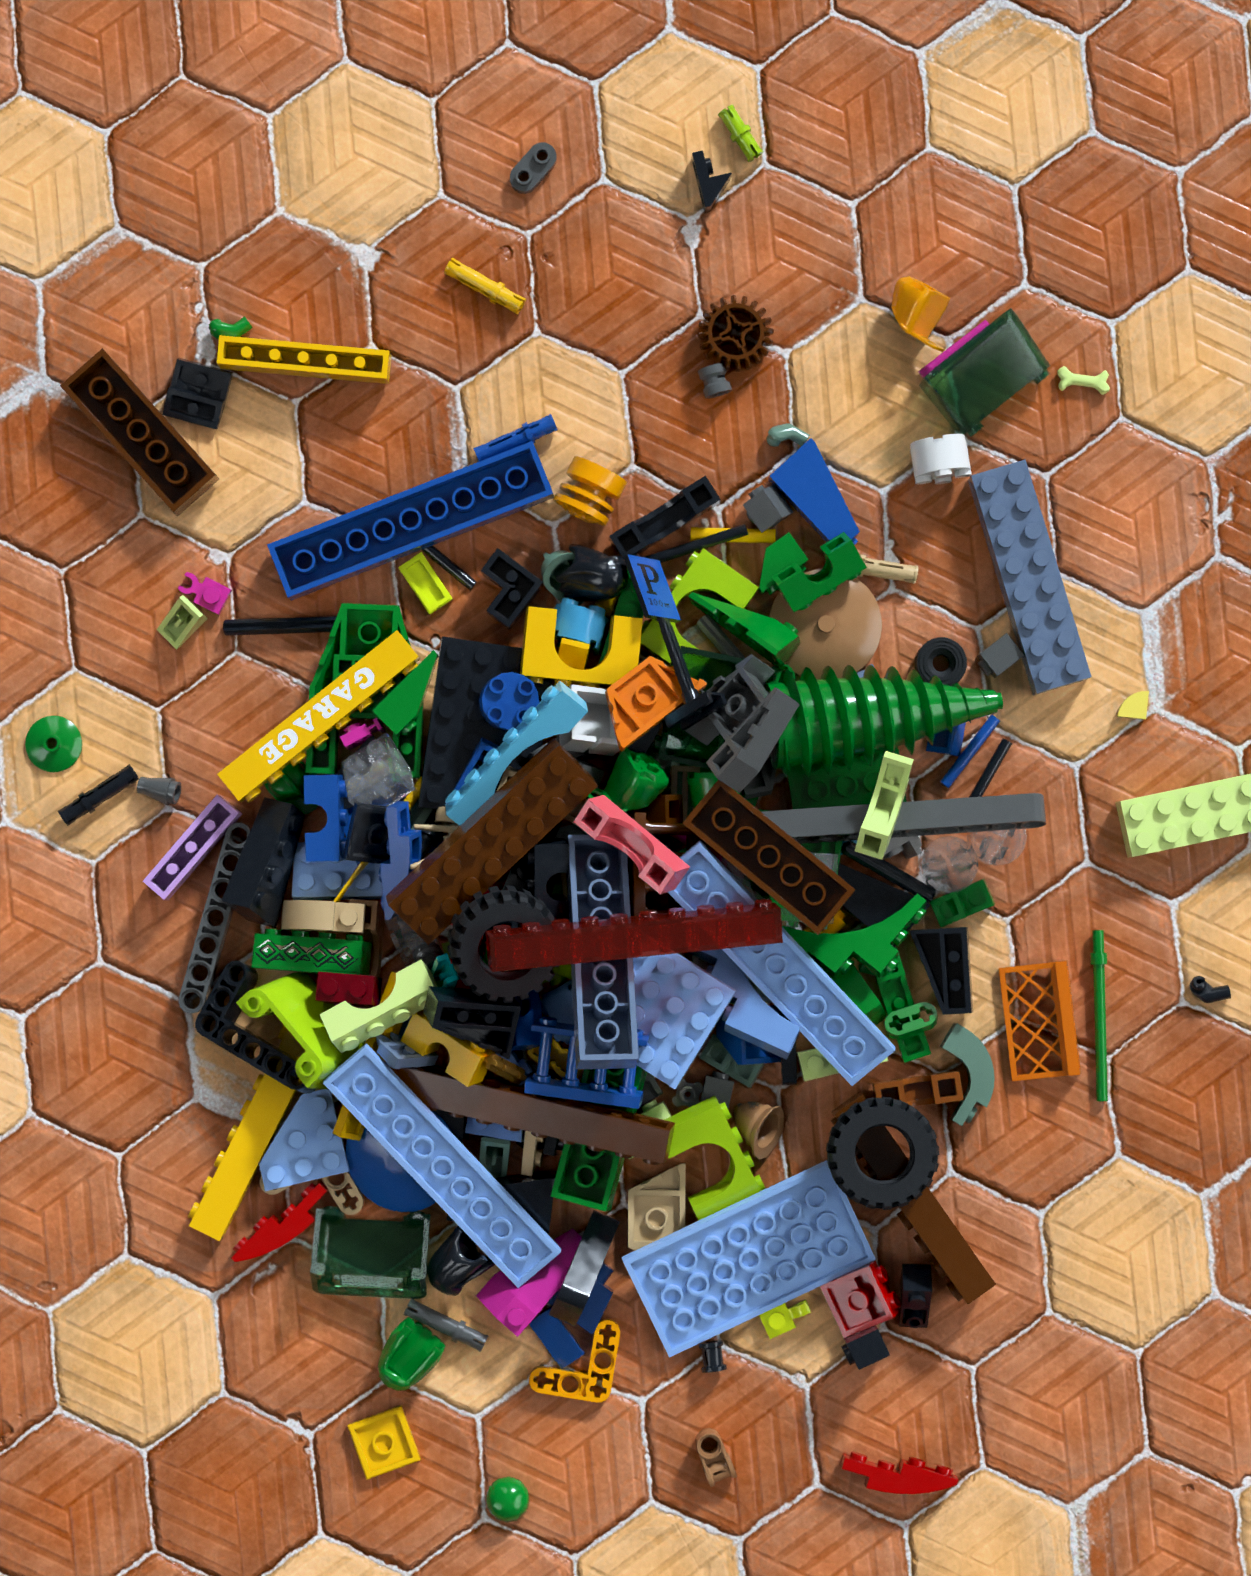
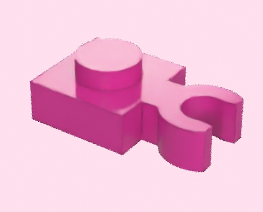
(208, 594)

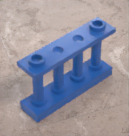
(569, 1086)

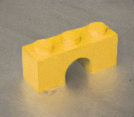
(466, 1057)

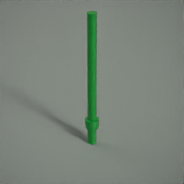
(1098, 960)

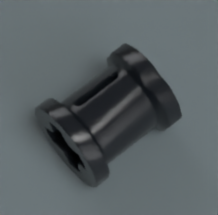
(712, 1356)

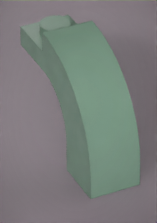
(979, 1070)

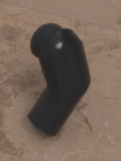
(1206, 992)

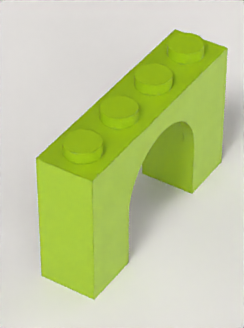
(704, 574)
(709, 1124)

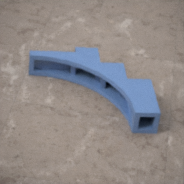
(750, 1016)

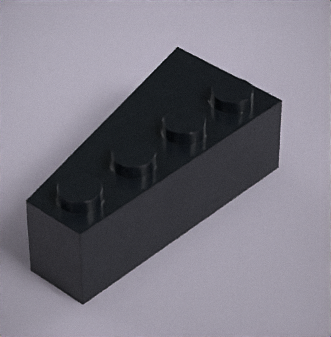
(265, 863)

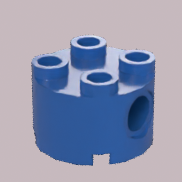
(507, 699)

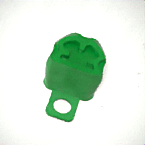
(634, 781)

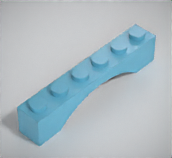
(554, 715)

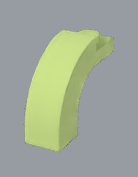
(884, 805)

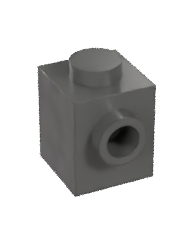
(766, 507)

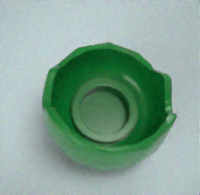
(507, 1499)

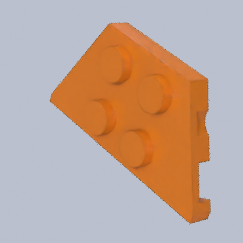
(644, 699)

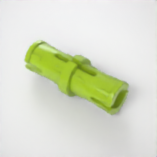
(740, 133)

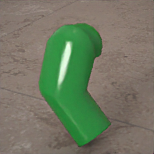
(236, 330)

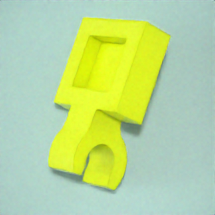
(781, 1318)

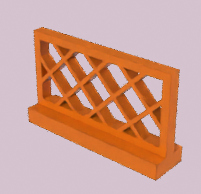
(1064, 1014)

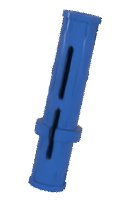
(520, 436)

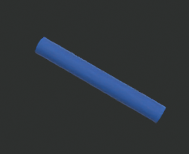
(969, 751)

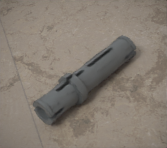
(446, 1325)

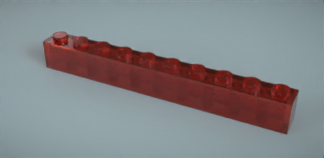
(633, 936)

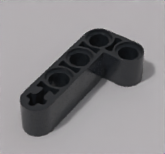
(584, 1268)

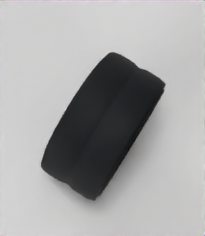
(947, 648)

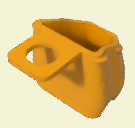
(918, 308)

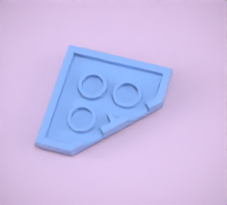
(305, 1144)

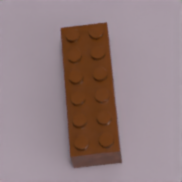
(139, 432)
(769, 856)

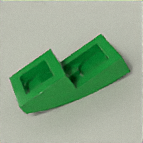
(961, 904)

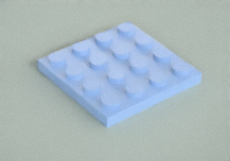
(678, 1010)

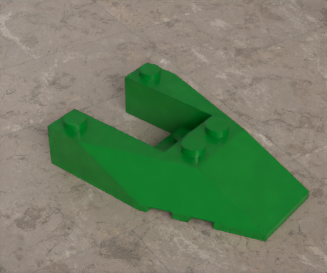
(354, 635)

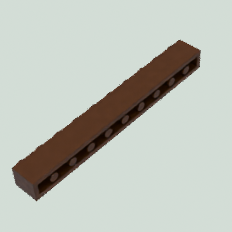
(543, 1116)

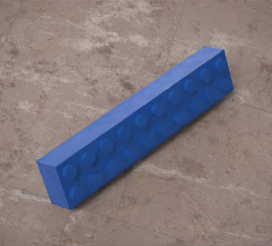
(410, 521)

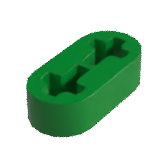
(913, 1026)

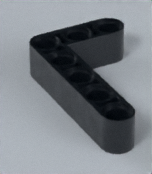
(247, 1041)

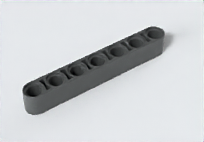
(206, 929)

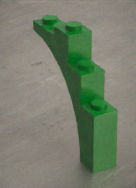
(869, 945)

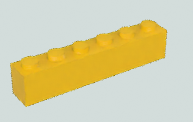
(304, 359)

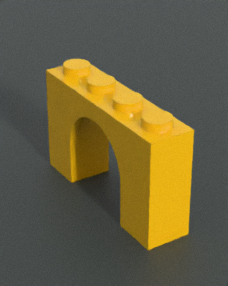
(542, 662)

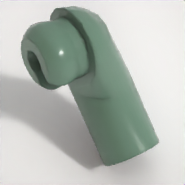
(785, 432)

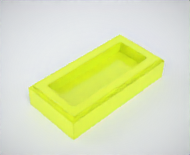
(425, 583)

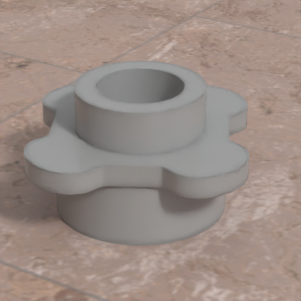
(680, 1098)

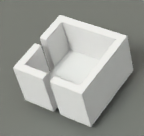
(595, 728)

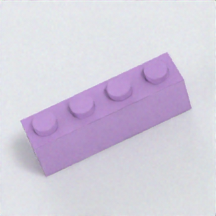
(192, 847)

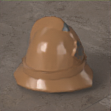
(759, 1126)

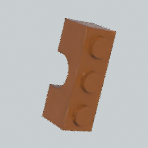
(922, 1089)

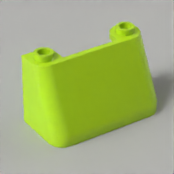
(295, 1006)

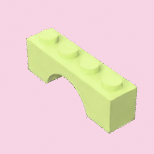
(351, 1025)

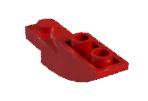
(273, 1233)
(910, 1477)

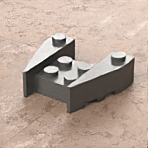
(748, 722)

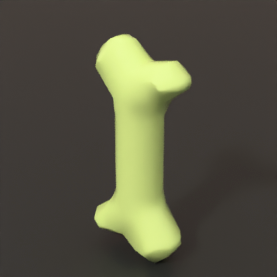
(1097, 382)

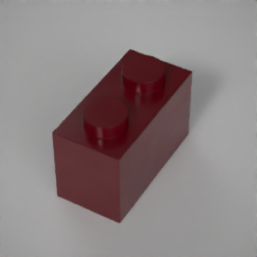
(352, 988)

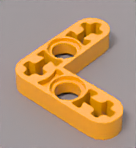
(584, 1380)

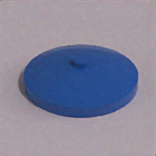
(382, 1177)

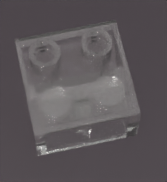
(377, 774)

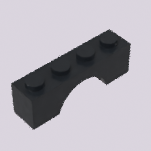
(666, 519)

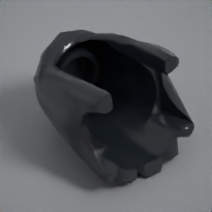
(593, 575)
(456, 1263)

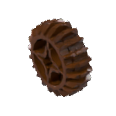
(746, 328)

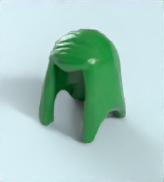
(409, 1355)

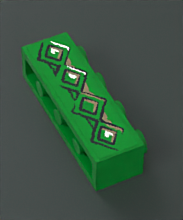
(311, 954)

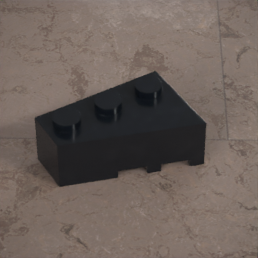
(948, 966)

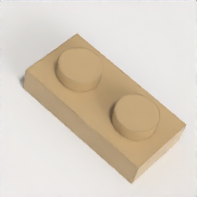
(531, 1154)

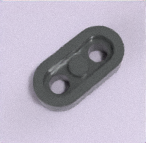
(533, 167)

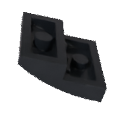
(197, 393)

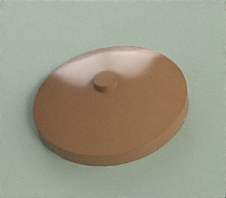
(833, 630)

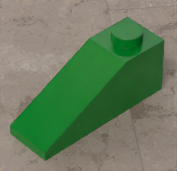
(405, 701)

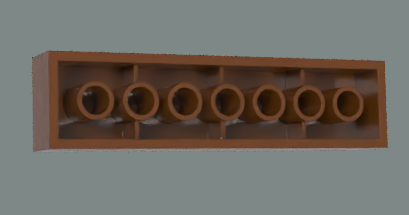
(491, 840)
(925, 1215)

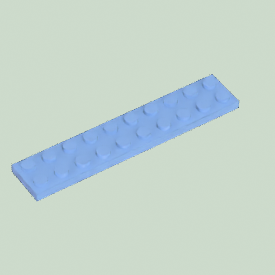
(789, 976)
(442, 1165)

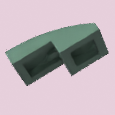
(720, 1058)

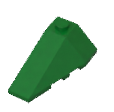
(761, 633)

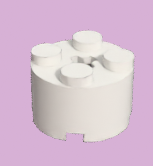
(940, 459)

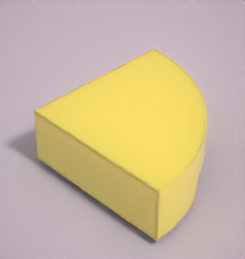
(1134, 706)

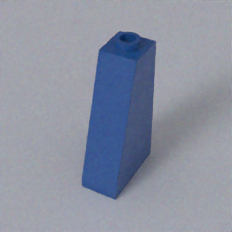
(814, 494)

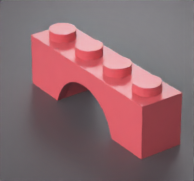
(610, 824)

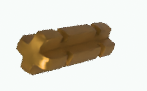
(505, 1068)

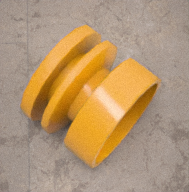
(590, 489)

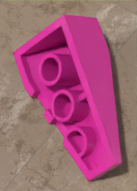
(520, 1305)

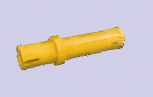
(494, 291)

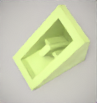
(181, 622)

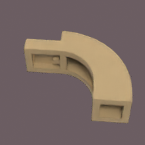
(322, 916)

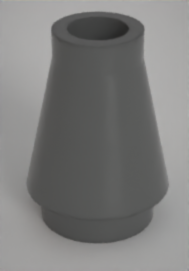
(161, 789)

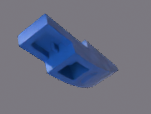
(402, 846)

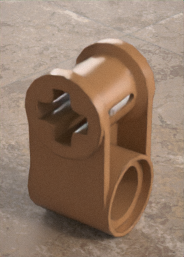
(715, 1461)

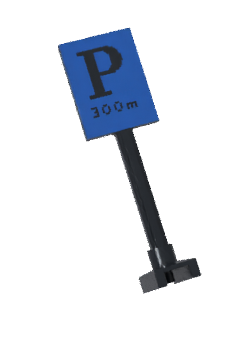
(659, 604)

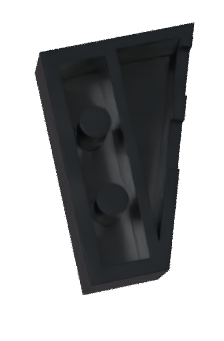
(473, 1018)

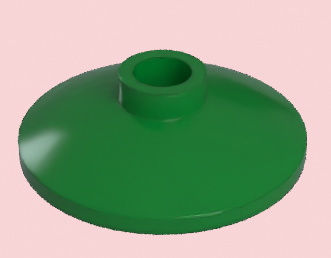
(67, 748)

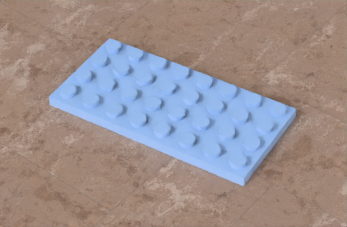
(748, 1258)

